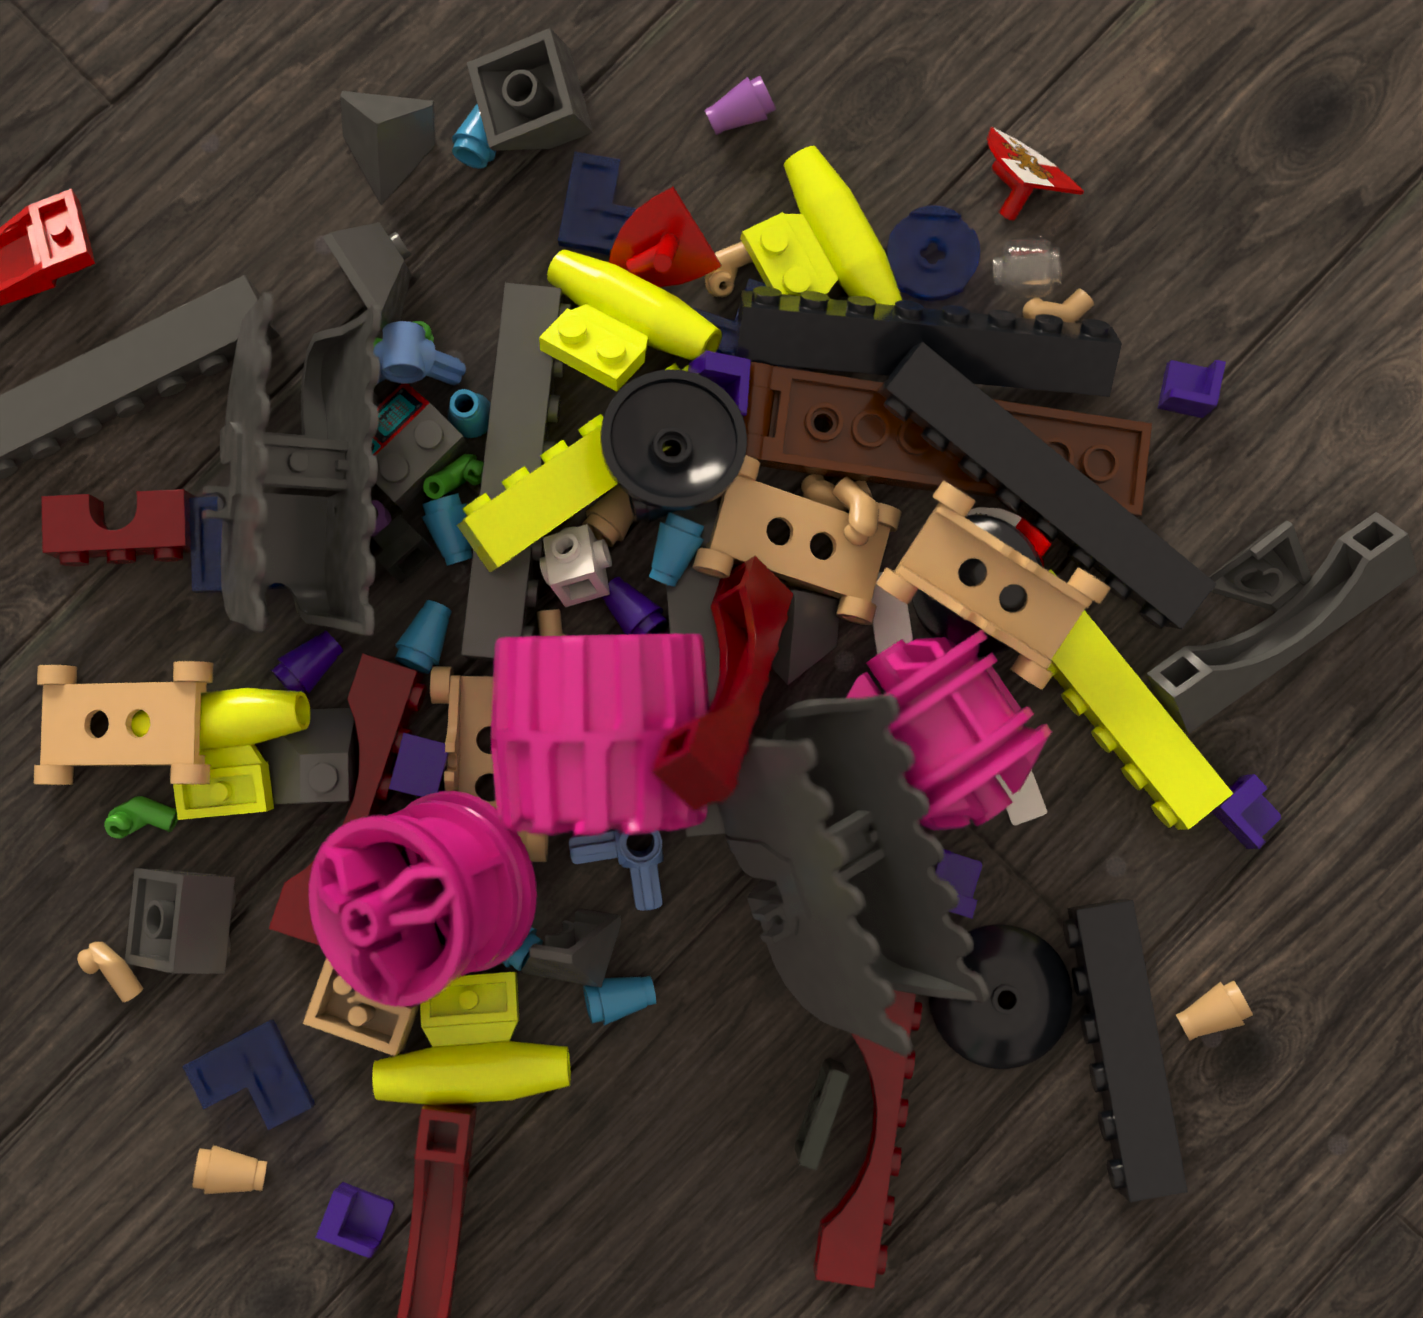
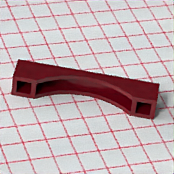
(381, 706)
(706, 754)
(437, 1209)
(851, 1232)

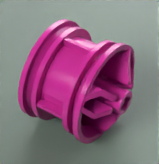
(957, 726)
(381, 914)

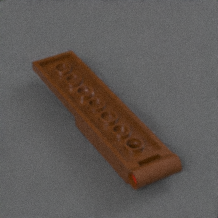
(879, 448)

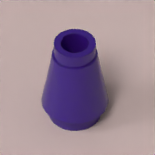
(633, 610)
(307, 663)

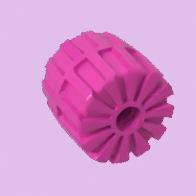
(584, 727)

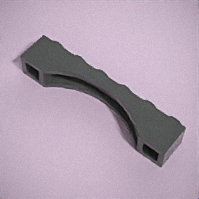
(1355, 575)

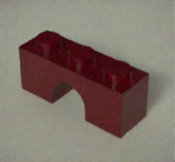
(77, 528)

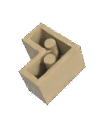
(352, 1016)

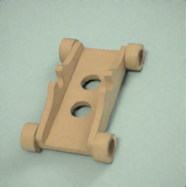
(742, 534)
(1050, 602)
(467, 716)
(169, 741)

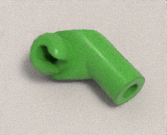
(454, 475)
(138, 813)

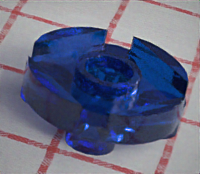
(951, 235)

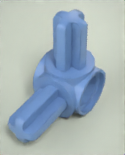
(409, 356)
(642, 864)

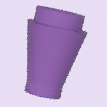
(741, 106)

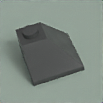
(374, 266)
(315, 762)

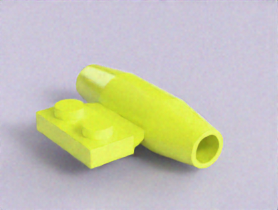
(823, 242)
(618, 321)
(228, 733)
(472, 1050)

